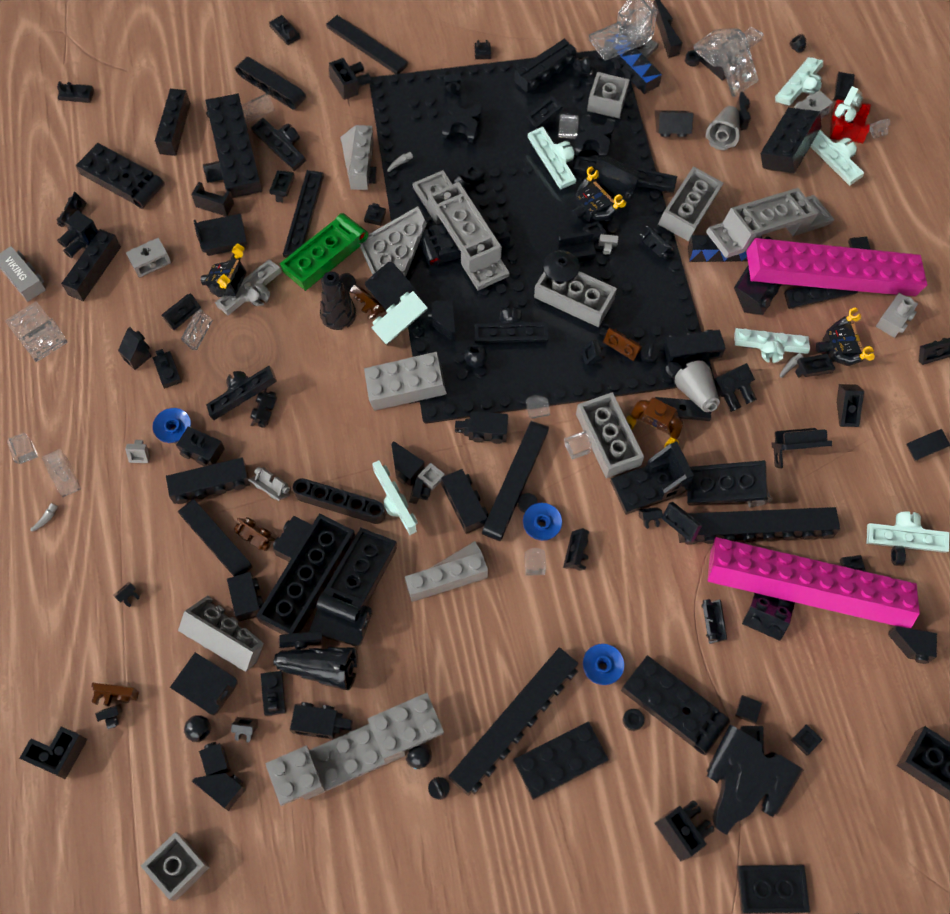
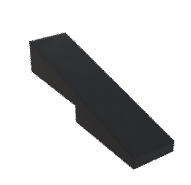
(669, 37)

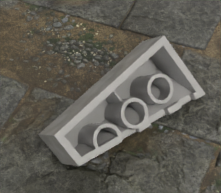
(358, 151)
(453, 572)
(220, 634)

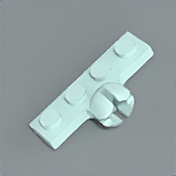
(803, 80)
(852, 100)
(554, 156)
(838, 156)
(772, 343)
(394, 502)
(908, 534)

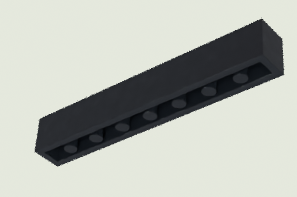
(766, 525)
(513, 721)

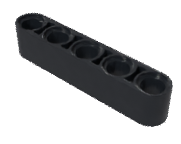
(270, 83)
(332, 494)
(214, 538)

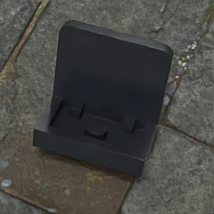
(769, 615)

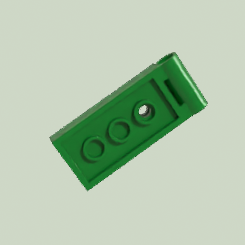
(324, 251)

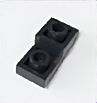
(742, 106)
(928, 444)

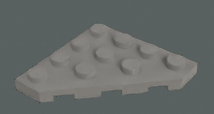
(395, 242)

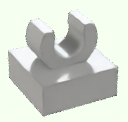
(608, 242)
(137, 452)
(431, 476)

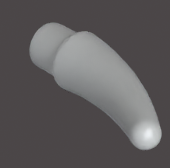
(400, 160)
(792, 363)
(49, 513)

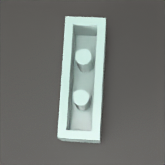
(399, 317)

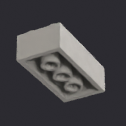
(690, 203)
(580, 297)
(405, 381)
(610, 435)

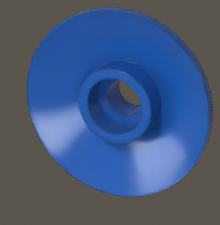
(166, 420)
(542, 513)
(610, 657)

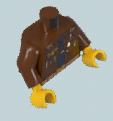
(658, 416)

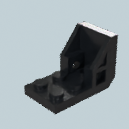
(660, 480)

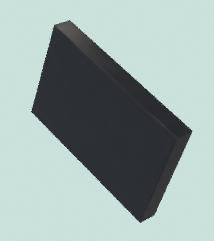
(773, 889)

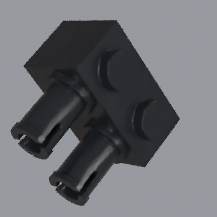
(344, 77)
(81, 230)
(739, 379)
(680, 831)

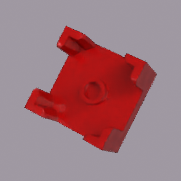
(855, 130)

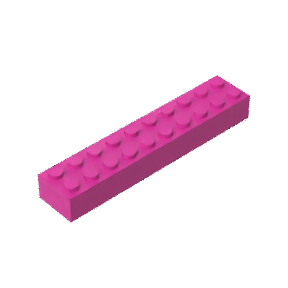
(835, 267)
(813, 583)

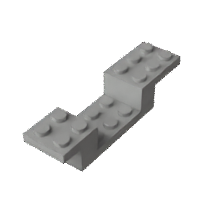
(453, 207)
(767, 215)
(380, 742)

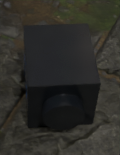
(214, 759)

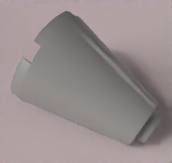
(724, 129)
(698, 385)

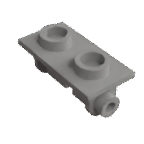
(276, 489)

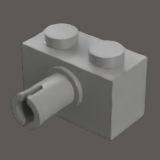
(897, 314)

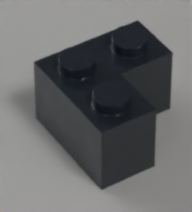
(57, 757)

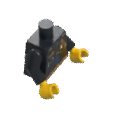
(594, 202)
(226, 277)
(843, 342)

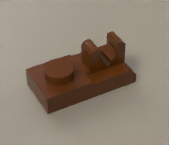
(371, 303)
(122, 693)

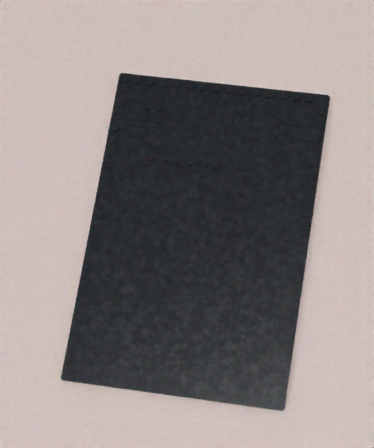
(650, 292)

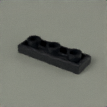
(691, 410)

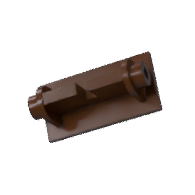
(620, 343)
(260, 536)

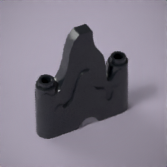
(747, 777)

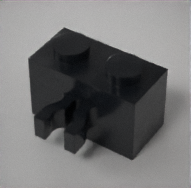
(200, 446)

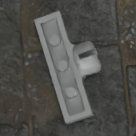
(251, 289)

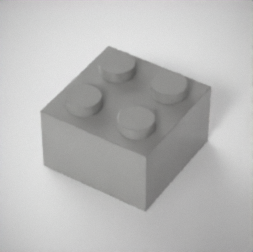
(608, 95)
(175, 866)

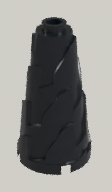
(336, 304)
(327, 666)

